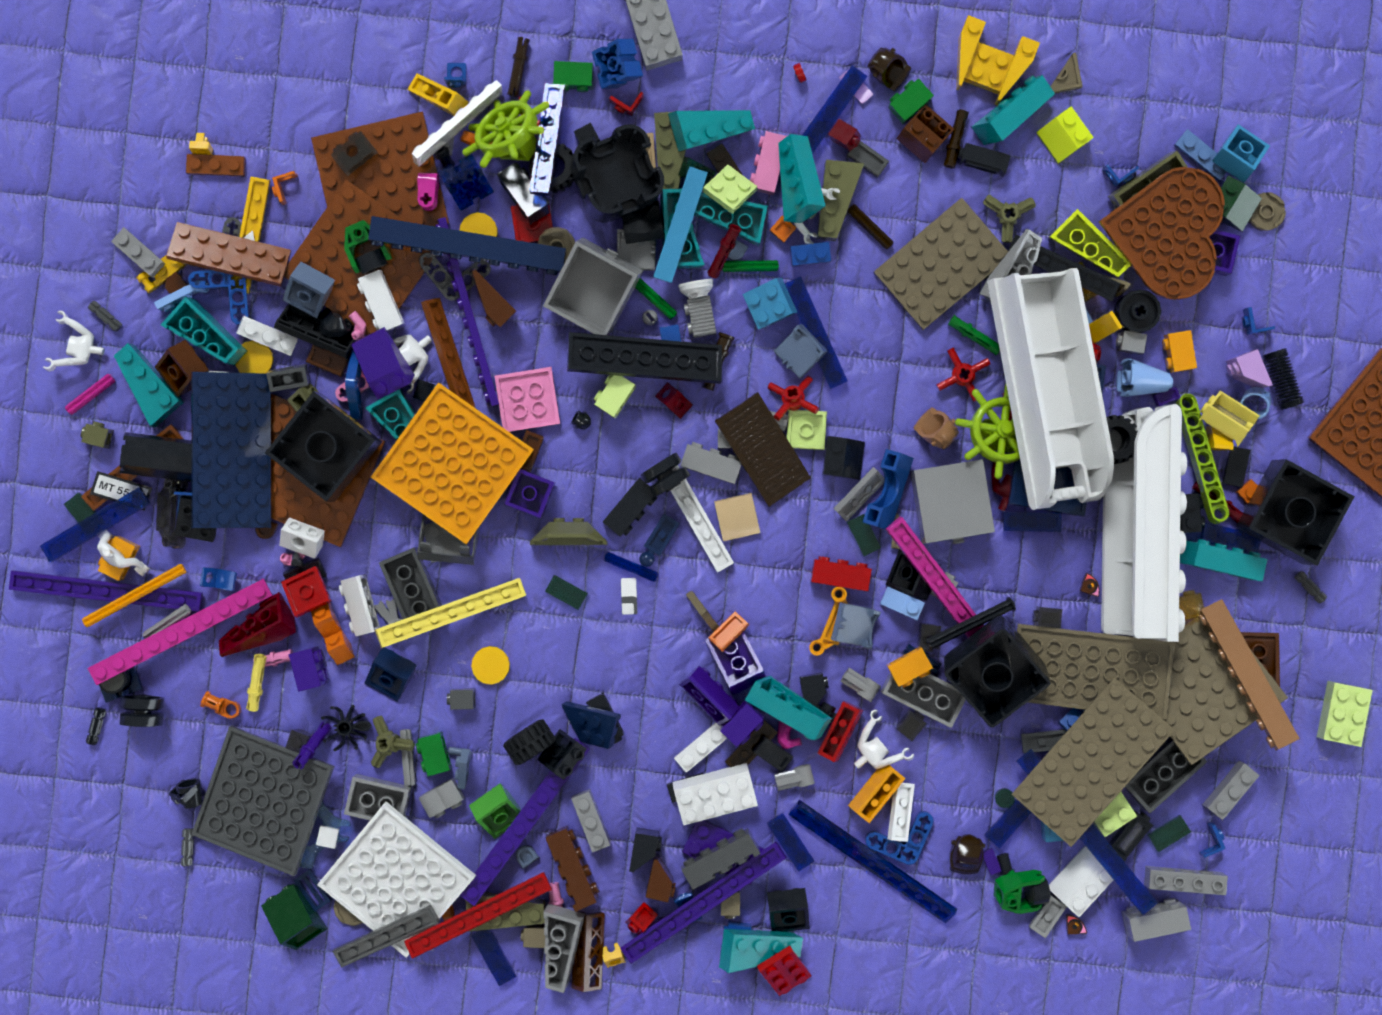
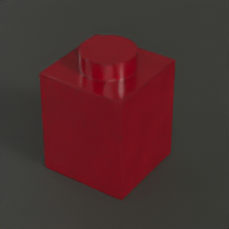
(845, 135)

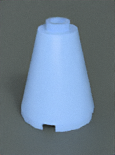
(1141, 379)

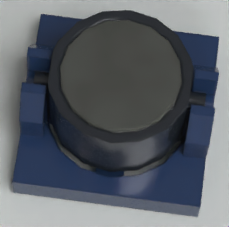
(116, 686)

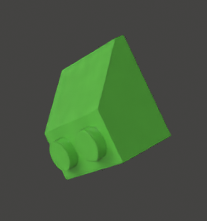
(495, 810)

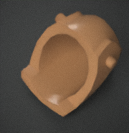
(936, 428)

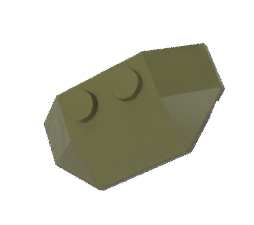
(568, 533)

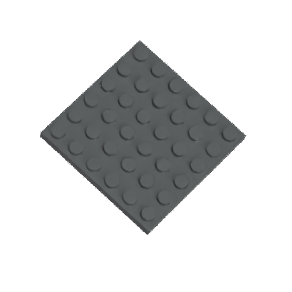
(261, 801)

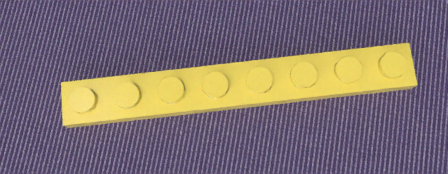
(450, 612)

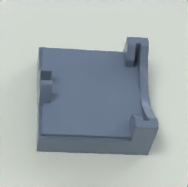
(800, 351)
(854, 625)

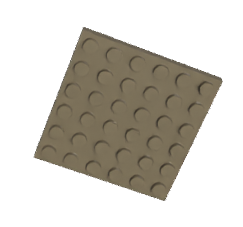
(1204, 697)

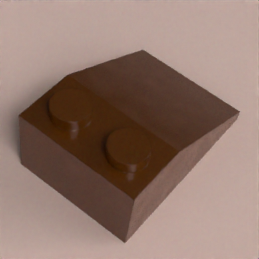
(494, 305)
(1266, 649)

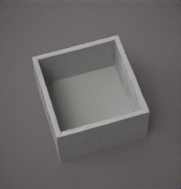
(593, 287)
(952, 501)

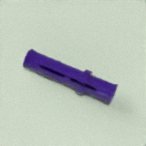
(307, 750)

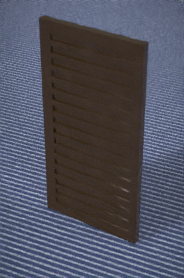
(762, 449)

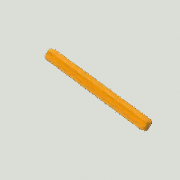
(134, 595)

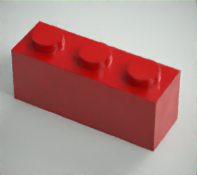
(841, 574)
(840, 731)

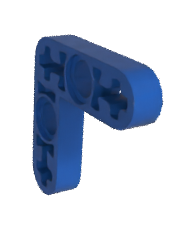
(226, 283)
(352, 387)
(908, 846)

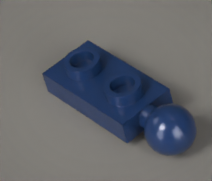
(658, 539)

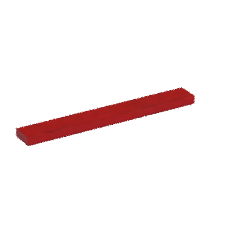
(478, 915)

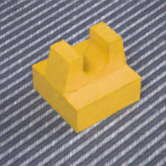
(201, 145)
(613, 958)

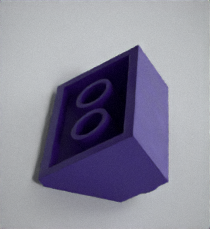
(710, 695)

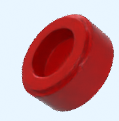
(799, 72)

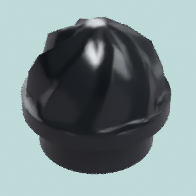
(581, 420)

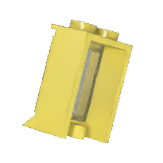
(1228, 416)

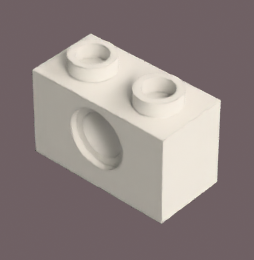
(301, 538)

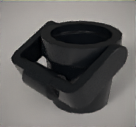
(189, 793)

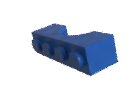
(896, 471)

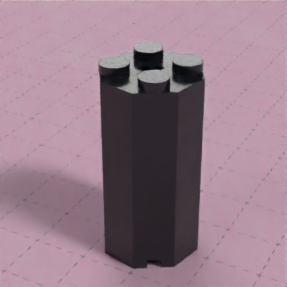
(156, 457)

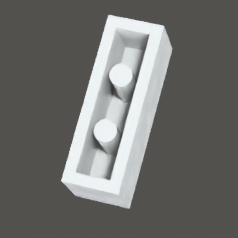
(380, 300)

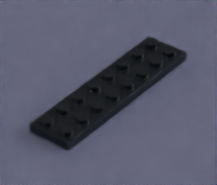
(644, 358)

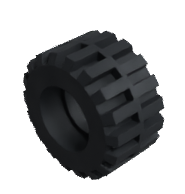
(565, 179)
(1128, 435)
(529, 742)

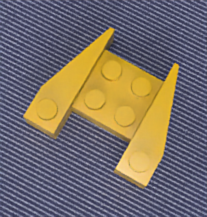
(988, 66)

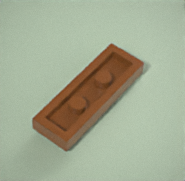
(215, 165)

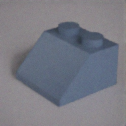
(308, 289)

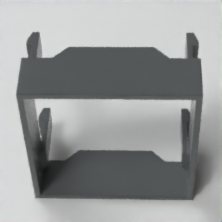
(424, 550)

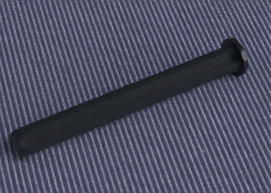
(971, 623)

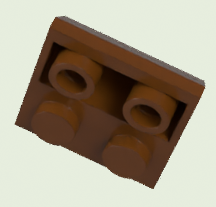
(925, 133)

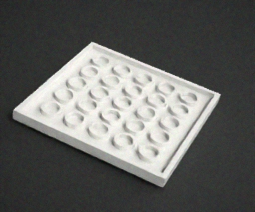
(394, 872)

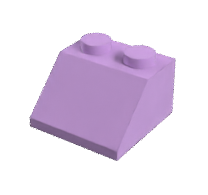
(1249, 369)

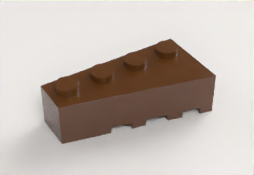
(573, 868)

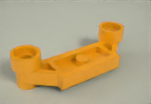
(825, 639)

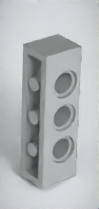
(1185, 880)

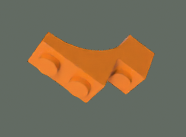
(335, 639)

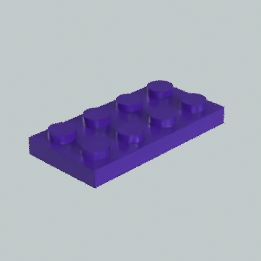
(707, 835)

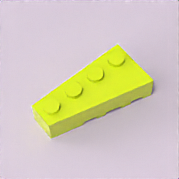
(1090, 243)

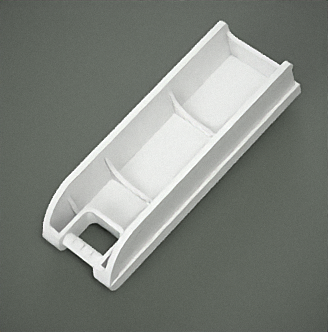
(1052, 385)
(1144, 531)

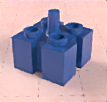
(617, 63)

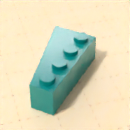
(748, 217)
(751, 947)

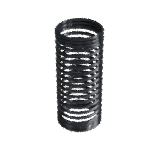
(1280, 356)

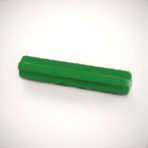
(750, 266)
(655, 299)

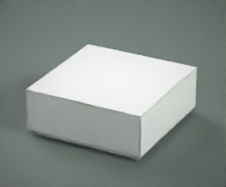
(327, 837)

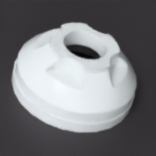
(696, 288)

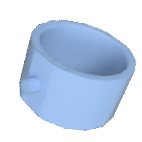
(1259, 392)

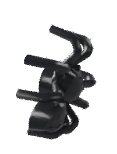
(345, 727)

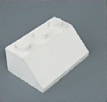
(359, 605)
(1080, 882)

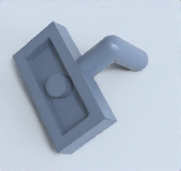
(462, 762)

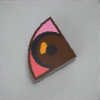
(1090, 585)
(1074, 925)

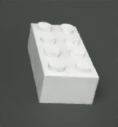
(714, 794)

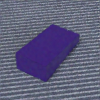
(1166, 397)
(991, 861)

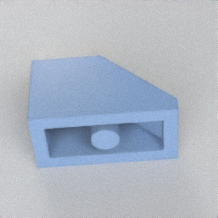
(902, 603)

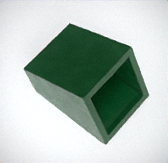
(292, 918)

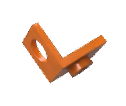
(277, 188)

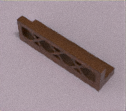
(582, 969)

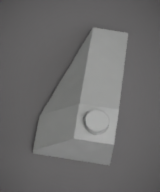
(1018, 260)

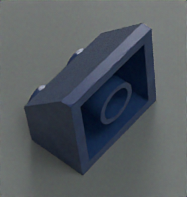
(390, 673)

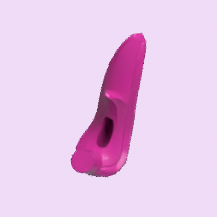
(784, 736)

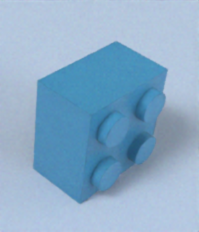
(1241, 153)
(770, 303)

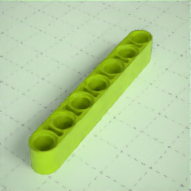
(1201, 468)

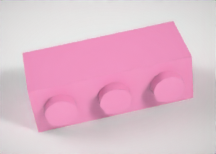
(767, 163)

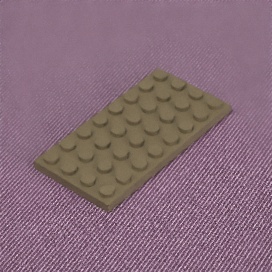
(1086, 662)
(1093, 762)

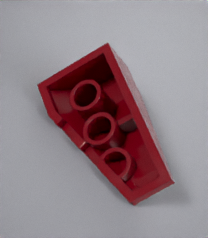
(265, 626)

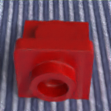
(641, 919)

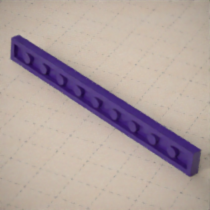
(470, 324)
(101, 590)
(515, 834)
(703, 902)

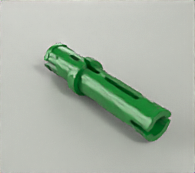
(975, 335)

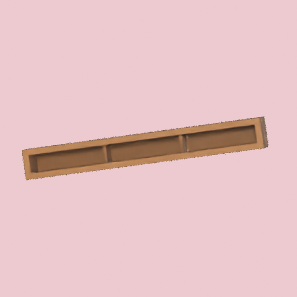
(1248, 675)

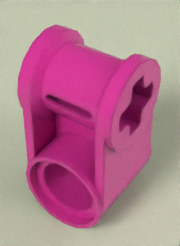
(428, 187)

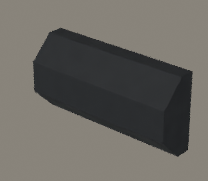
(307, 328)

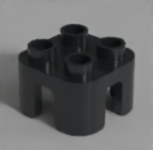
(616, 174)

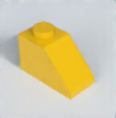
(1218, 440)

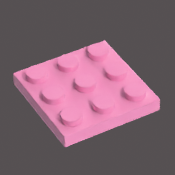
(527, 399)

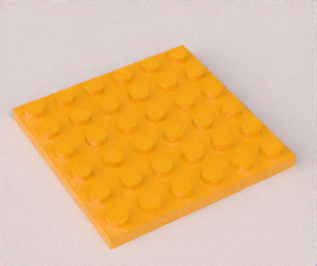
(452, 463)

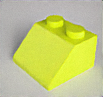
(1064, 135)

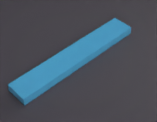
(680, 224)

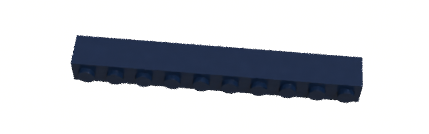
(466, 244)

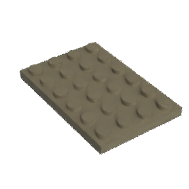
(941, 264)

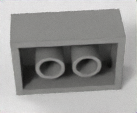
(370, 793)
(1160, 920)

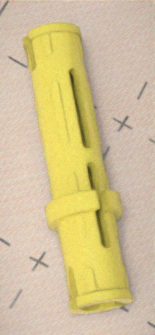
(255, 689)

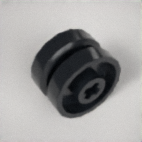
(1148, 309)
(665, 475)
(143, 710)

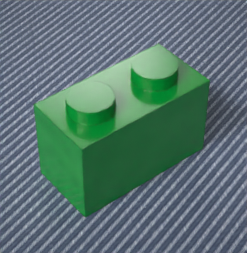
(574, 75)
(910, 101)
(434, 754)

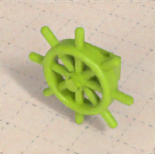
(508, 138)
(992, 433)

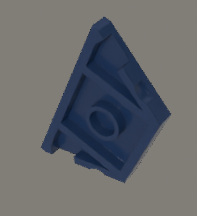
(592, 724)

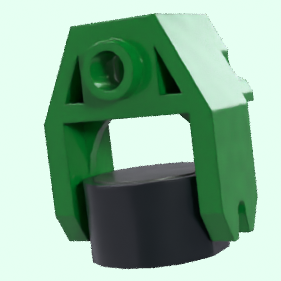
(369, 261)
(1009, 891)

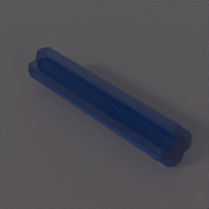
(631, 566)

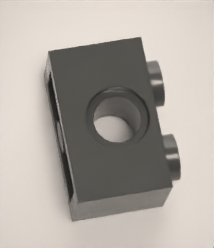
(288, 377)

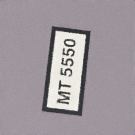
(114, 488)

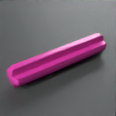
(90, 394)

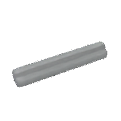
(171, 619)
(408, 760)

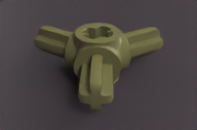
(1008, 223)
(387, 742)

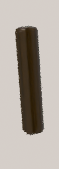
(870, 226)

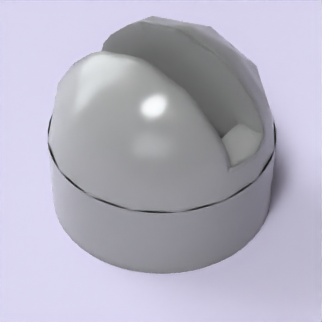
(646, 320)

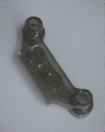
(167, 513)

